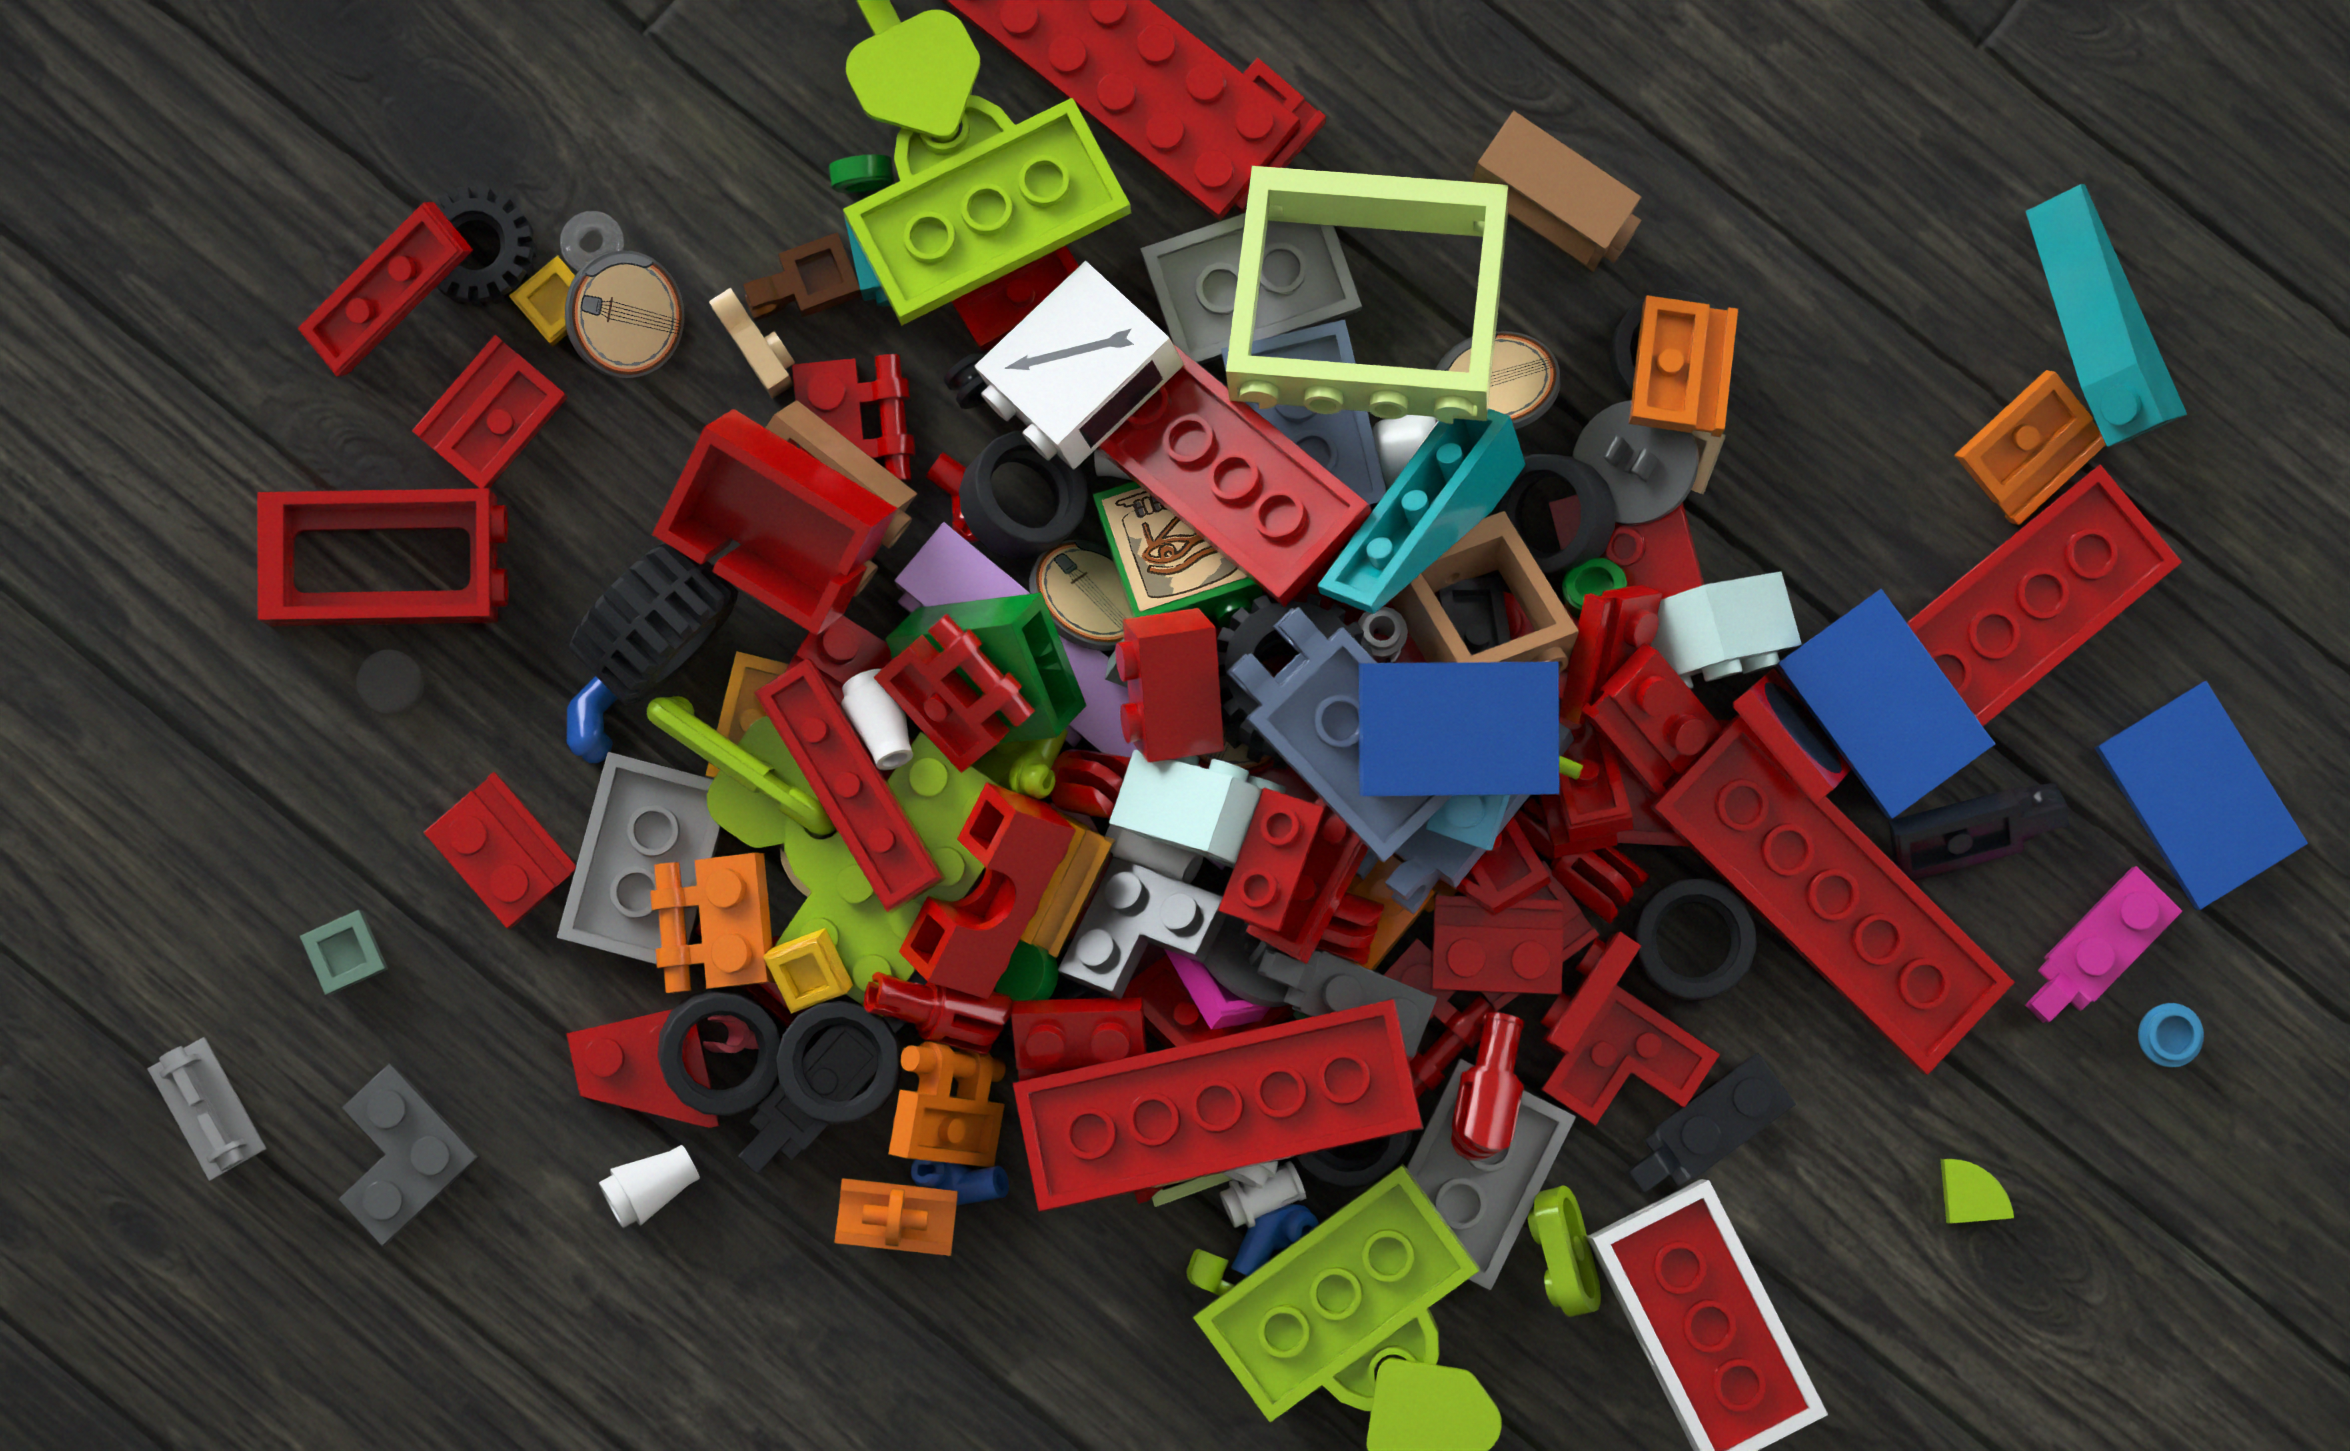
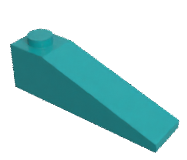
(2102, 321)
(1427, 509)

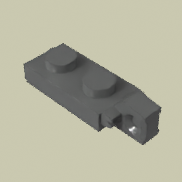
(1336, 984)

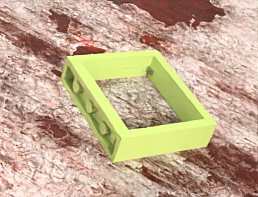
(1375, 204)

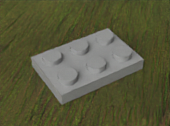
(1197, 278)
(636, 821)
(1489, 1197)

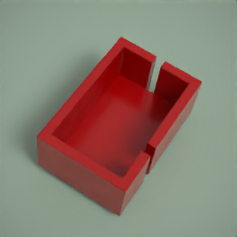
(794, 516)

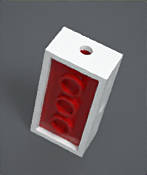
(1706, 1323)

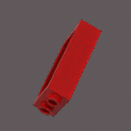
(287, 514)

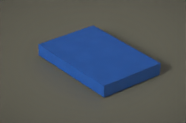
(1885, 704)
(1458, 728)
(2201, 795)

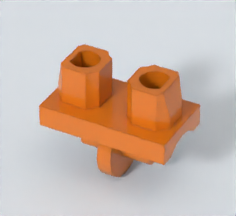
(896, 1217)

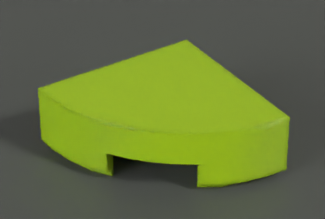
(1972, 1193)

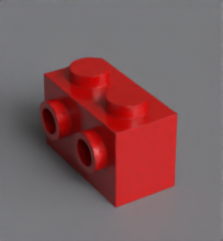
(1171, 685)

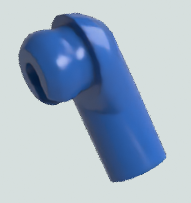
(586, 722)
(971, 1184)
(1271, 1233)

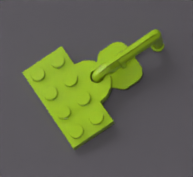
(971, 198)
(769, 803)
(1343, 1303)

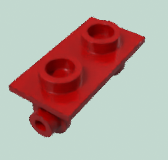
(1271, 860)

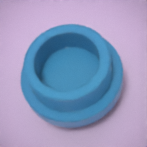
(2170, 1035)

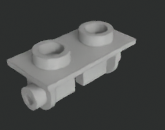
(206, 1108)

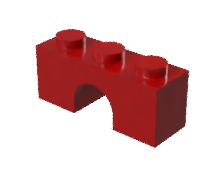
(972, 939)

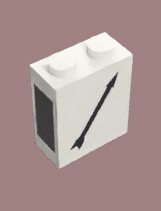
(1077, 367)

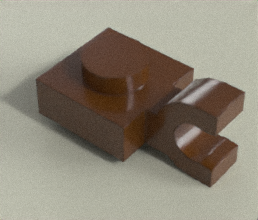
(812, 276)

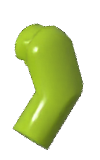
(1032, 772)

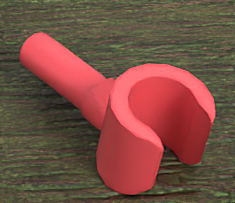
(738, 1038)

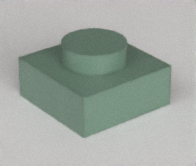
(343, 952)

